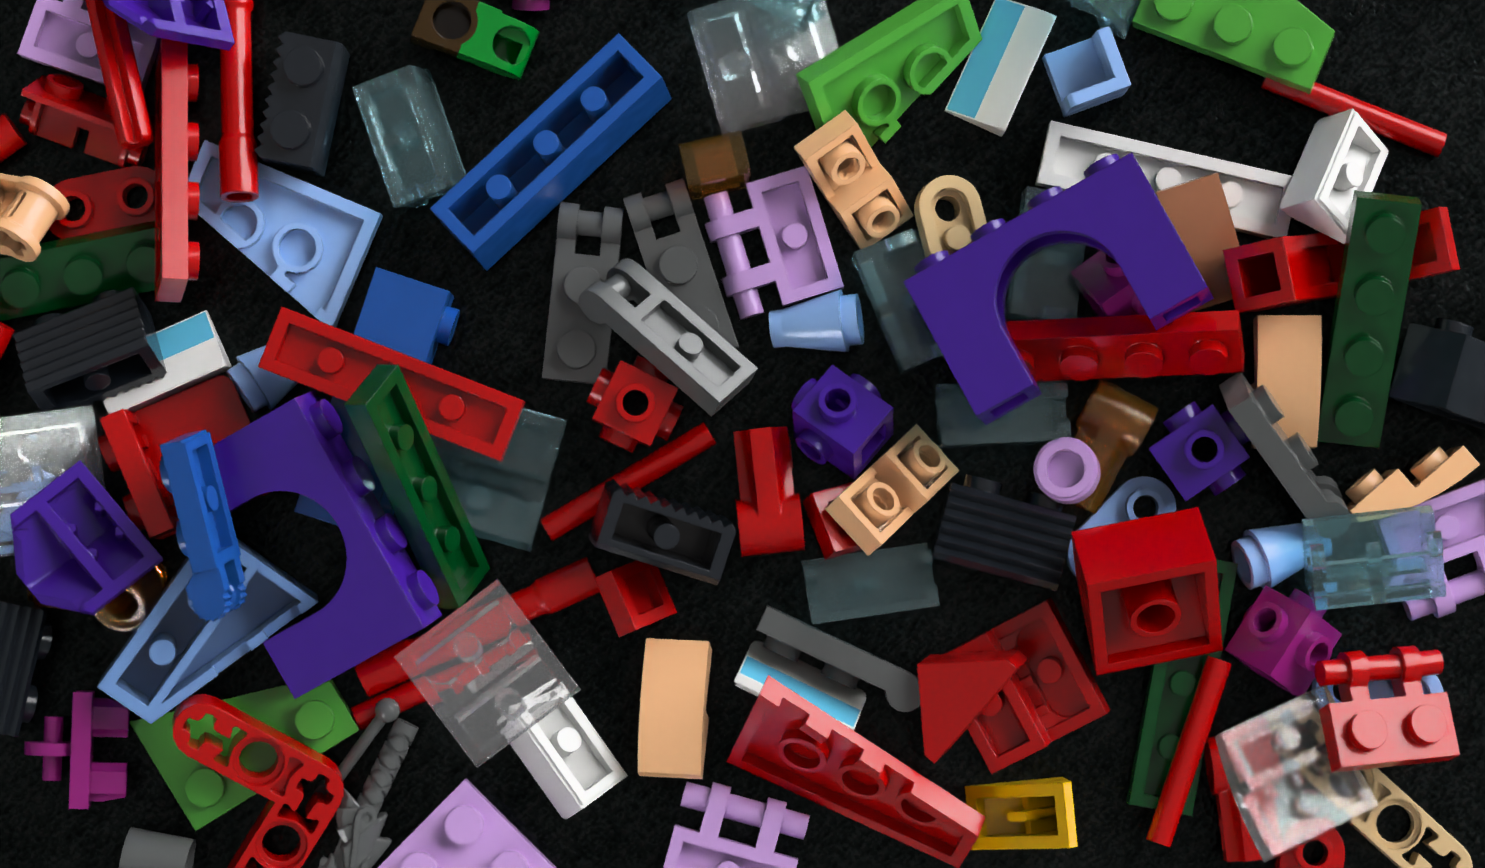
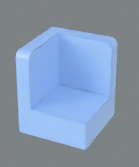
(1087, 73)

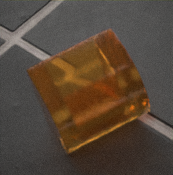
(715, 164)

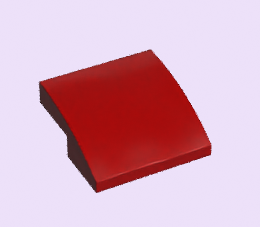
(1044, 697)

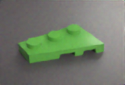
(1259, 36)
(890, 66)
(314, 719)

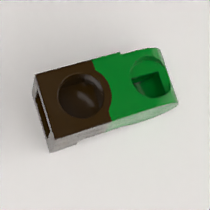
(476, 35)

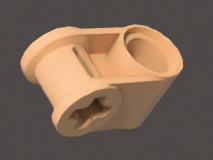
(26, 214)

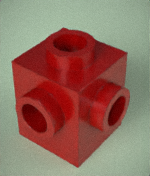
(618, 425)

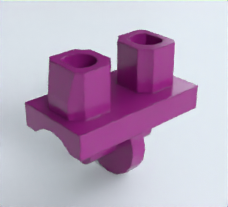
(88, 779)

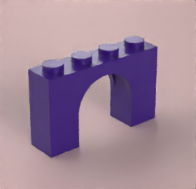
(966, 291)
(381, 591)

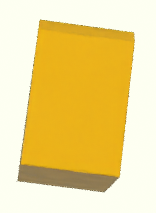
(1024, 814)

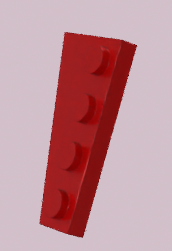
(843, 771)

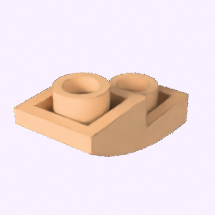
(853, 180)
(1290, 368)
(892, 490)
(1393, 490)
(674, 708)

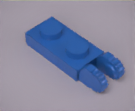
(204, 524)

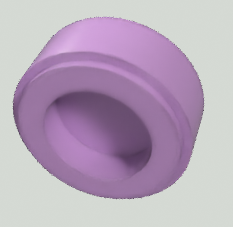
(1067, 470)

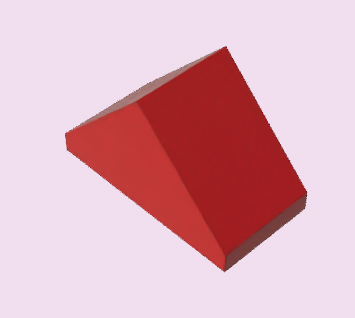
(957, 690)

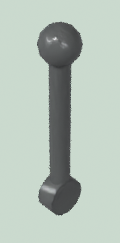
(386, 711)

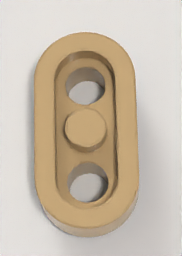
(948, 235)

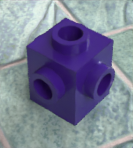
(841, 421)
(1184, 468)

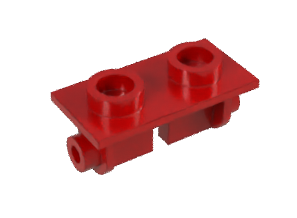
(65, 107)

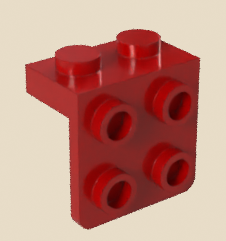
(135, 439)

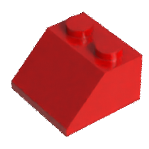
(1148, 590)

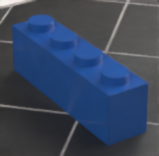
(552, 152)
(404, 318)

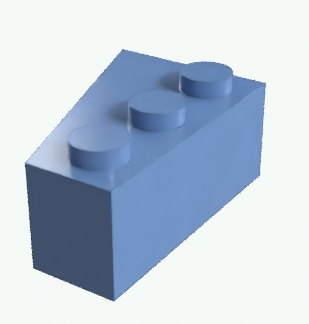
(180, 653)

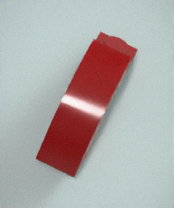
(1308, 267)

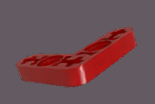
(278, 783)

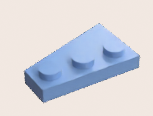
(292, 232)

